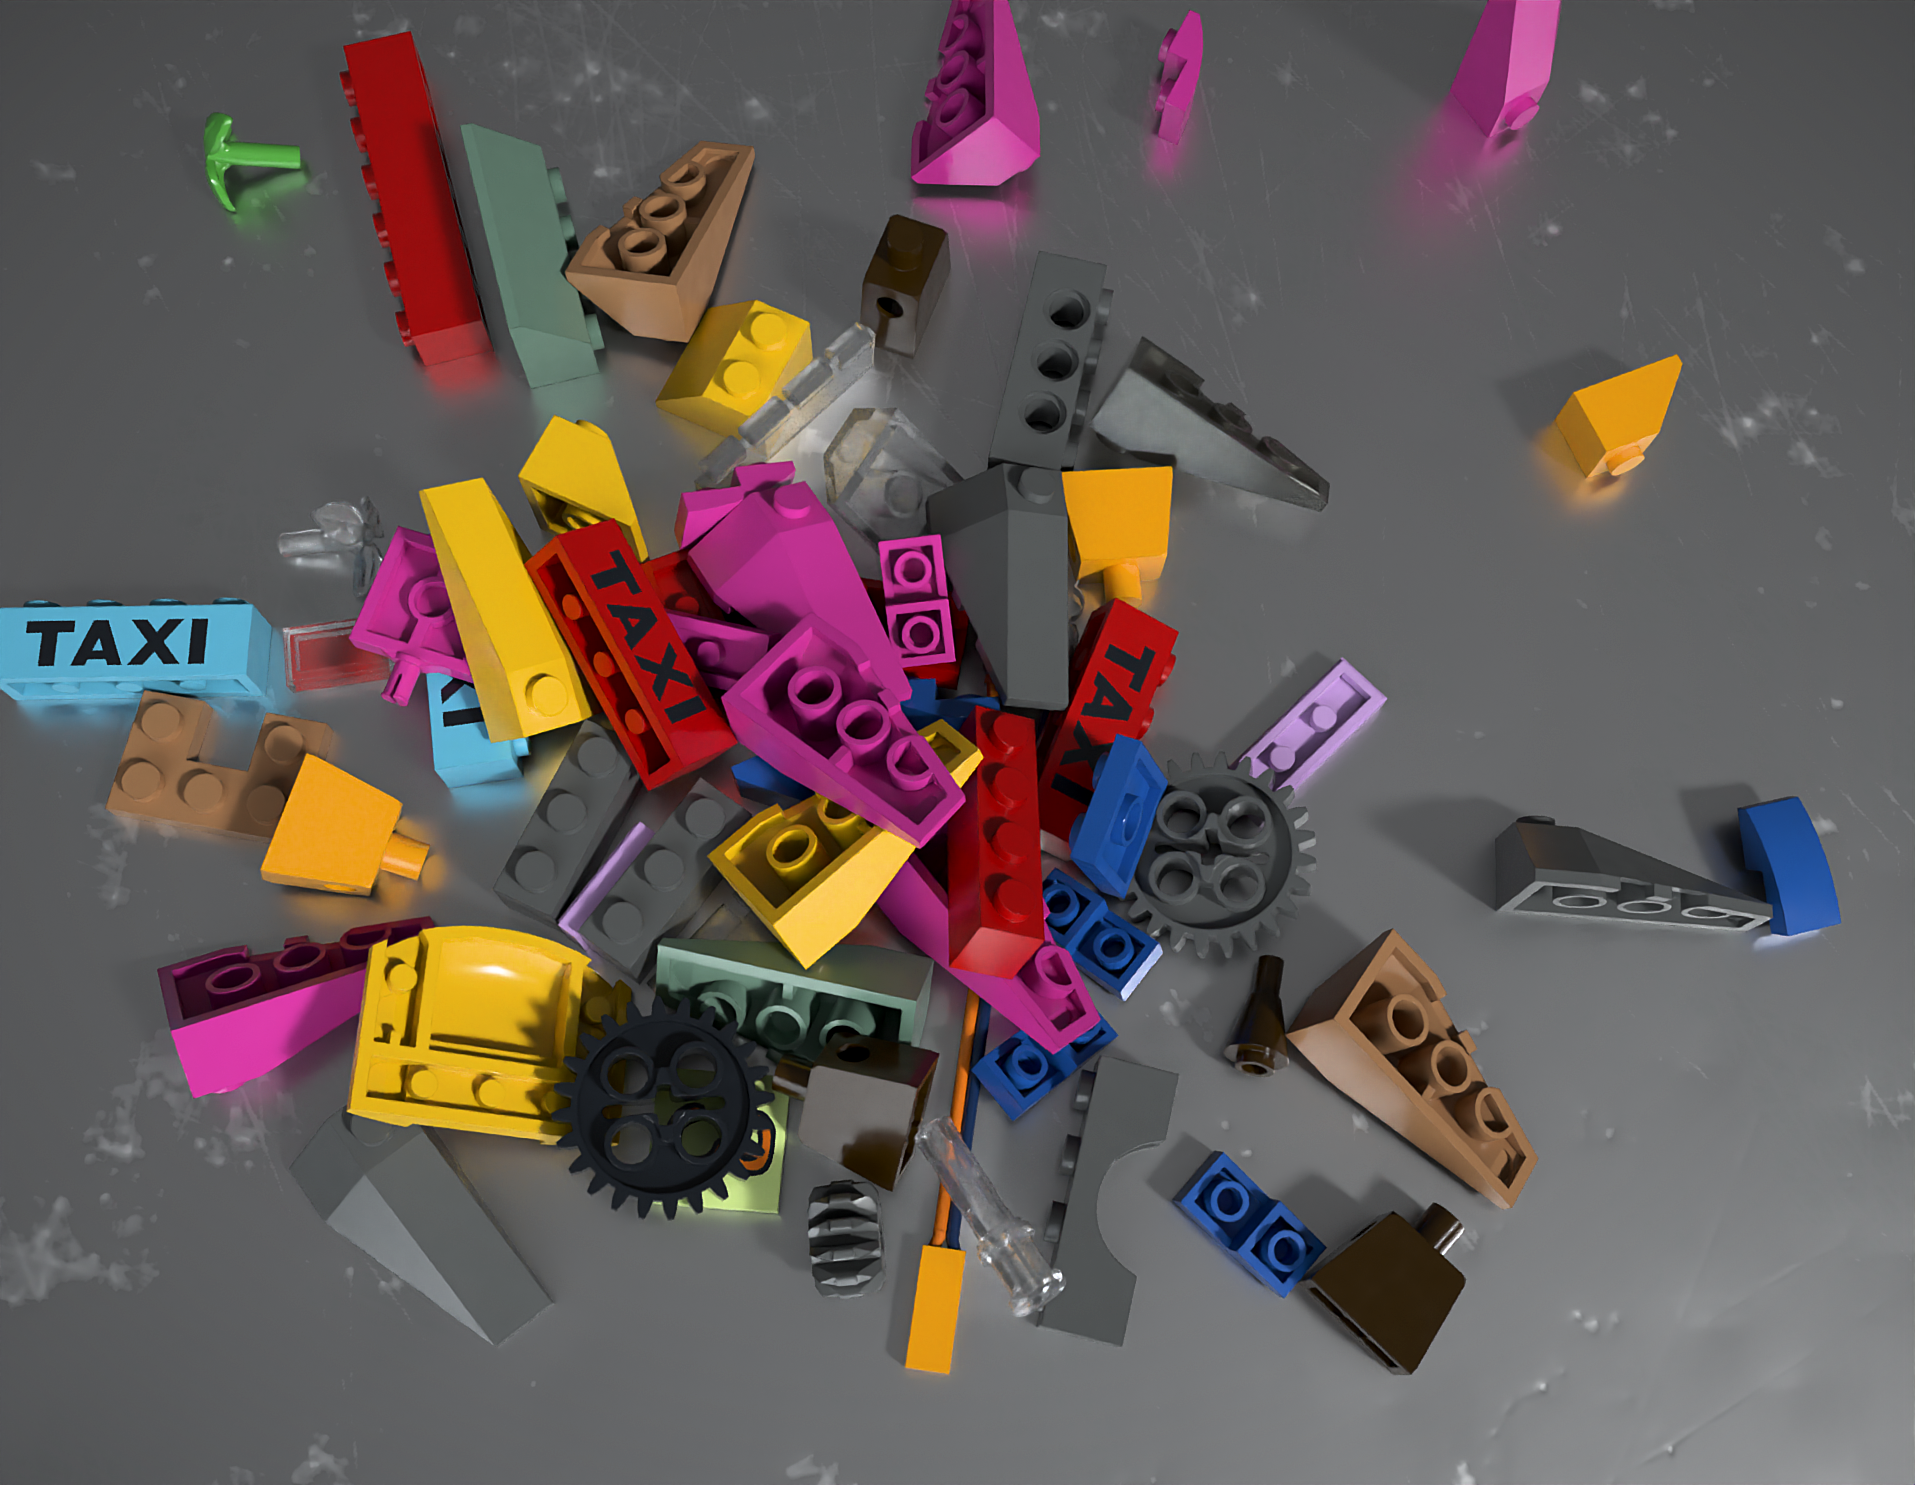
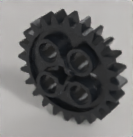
(669, 1170)

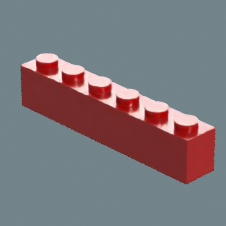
(416, 200)

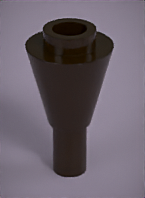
(1259, 1036)

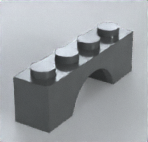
(1124, 1112)

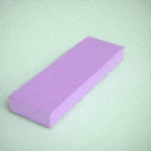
(1314, 727)

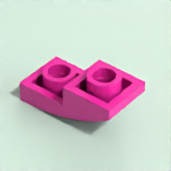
(1182, 59)
(708, 506)
(917, 600)

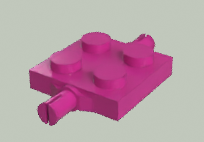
(411, 617)

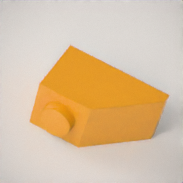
(1618, 417)

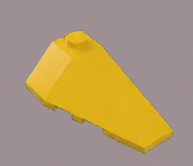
(509, 637)
(821, 865)

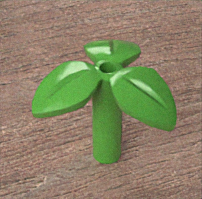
(223, 153)

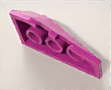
(1508, 63)
(982, 102)
(786, 558)
(837, 729)
(1041, 999)
(250, 1013)

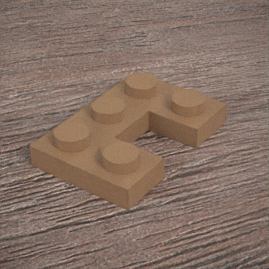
(168, 786)

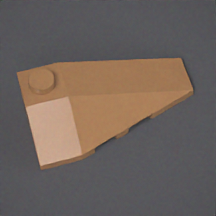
(667, 250)
(1396, 1052)

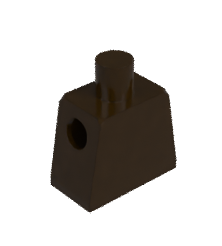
(912, 270)
(861, 1102)
(1392, 1285)

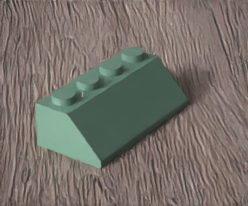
(531, 255)

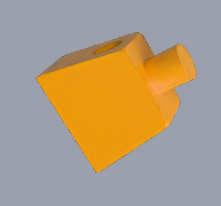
(1118, 527)
(339, 834)

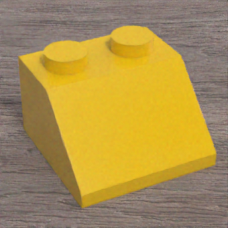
(736, 365)
(578, 482)

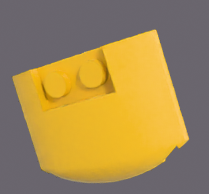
(476, 1031)

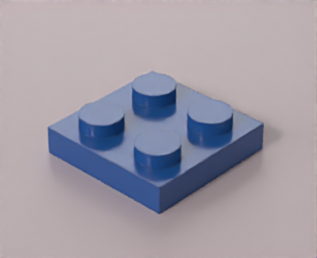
(1115, 828)

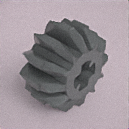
(846, 1239)

